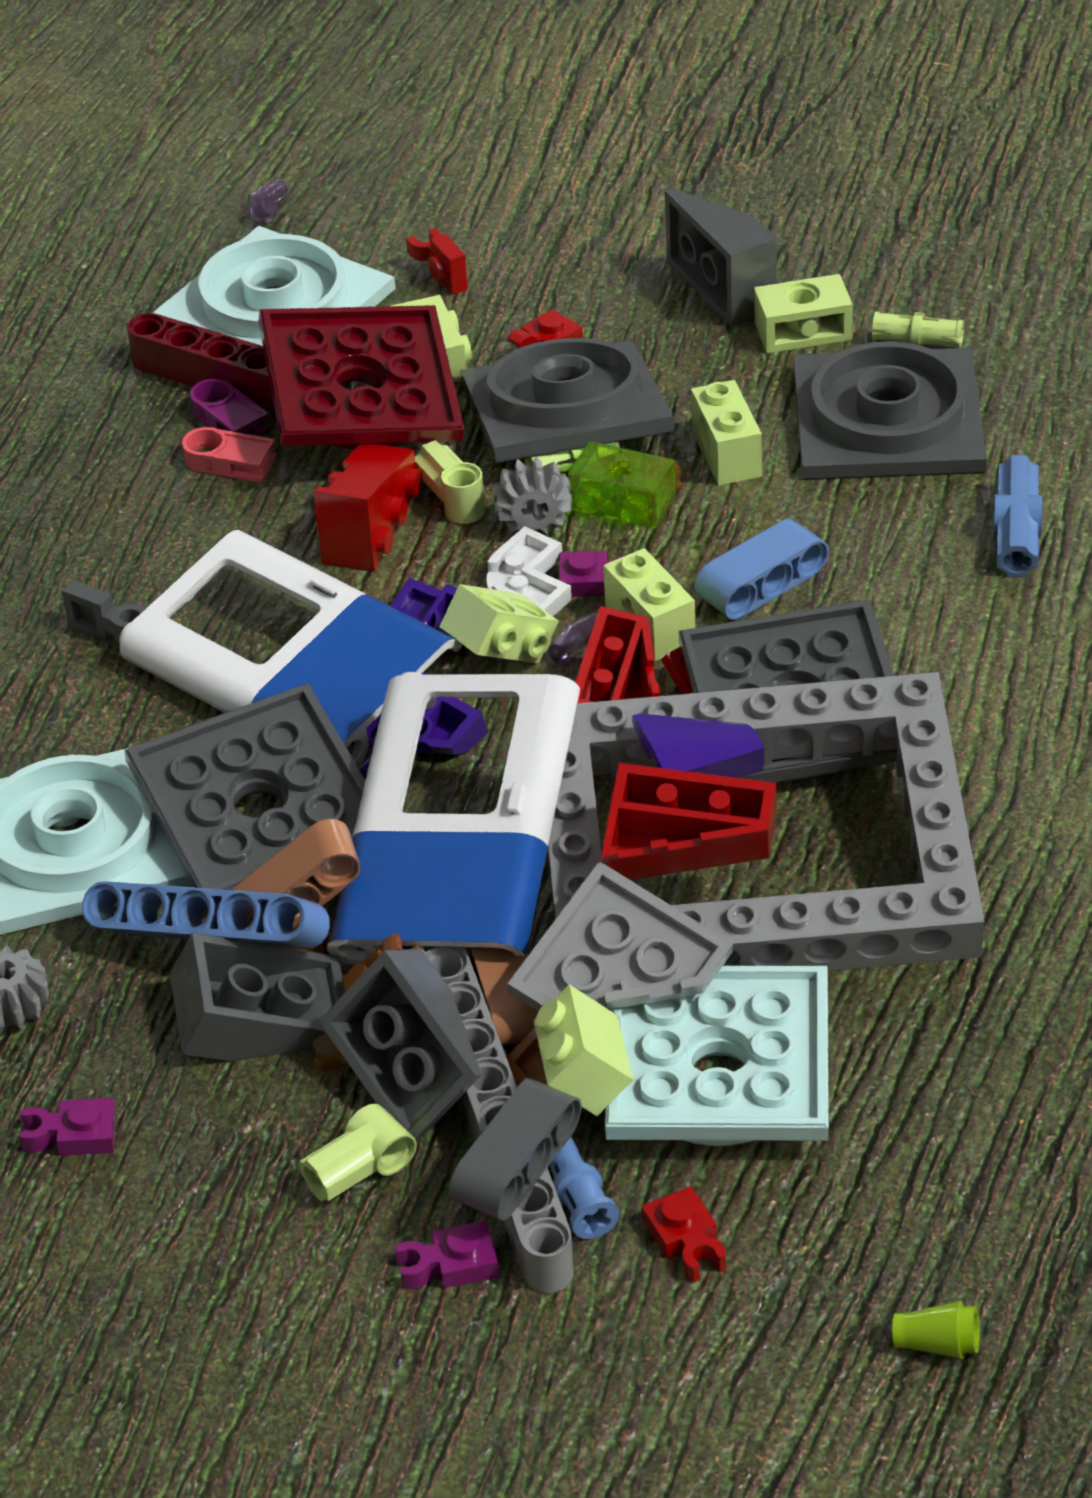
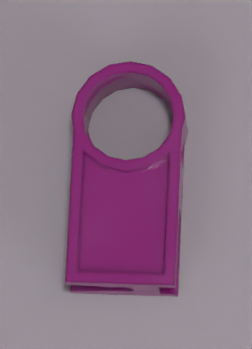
(233, 413)

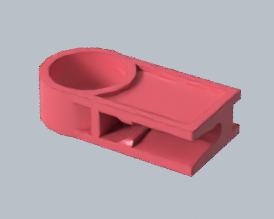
(235, 453)

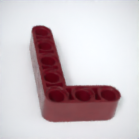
(197, 354)

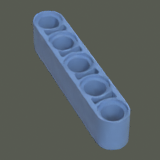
(225, 917)

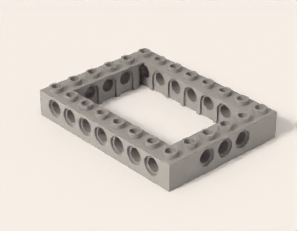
(832, 929)

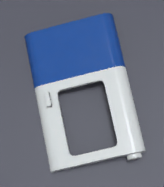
(341, 652)
(455, 874)

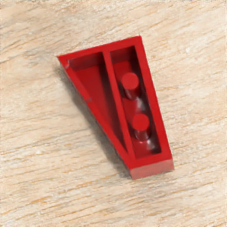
(365, 505)
(617, 659)
(685, 821)

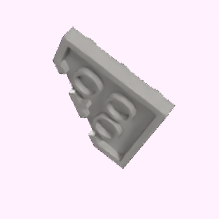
(620, 948)

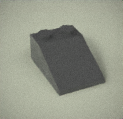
(719, 253)
(250, 997)
(404, 1039)

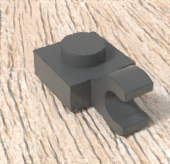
(94, 613)

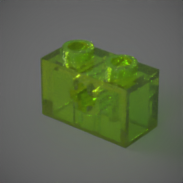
(622, 484)

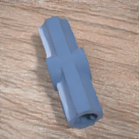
(1017, 516)

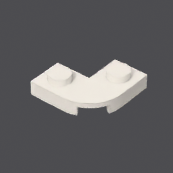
(521, 568)

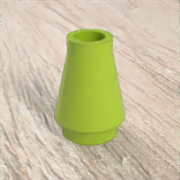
(939, 1330)

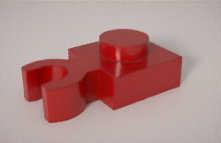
(686, 1227)

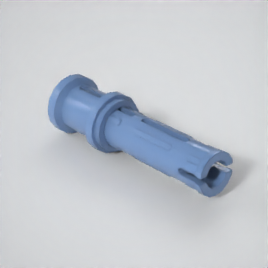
(580, 1190)

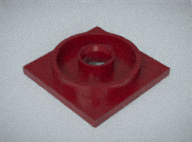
(384, 346)

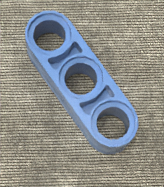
(761, 569)

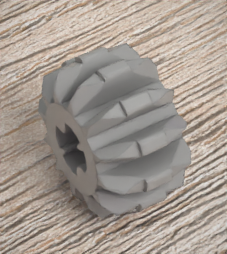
(532, 496)
(21, 988)

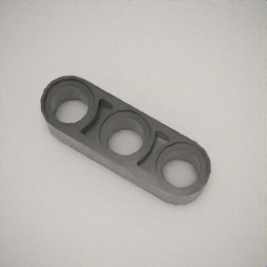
(515, 1149)

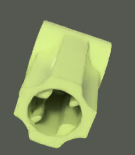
(453, 481)
(370, 1144)

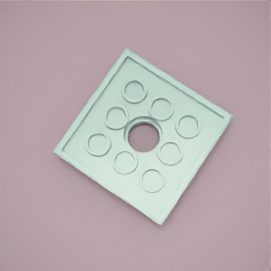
(233, 283)
(51, 870)
(757, 1014)

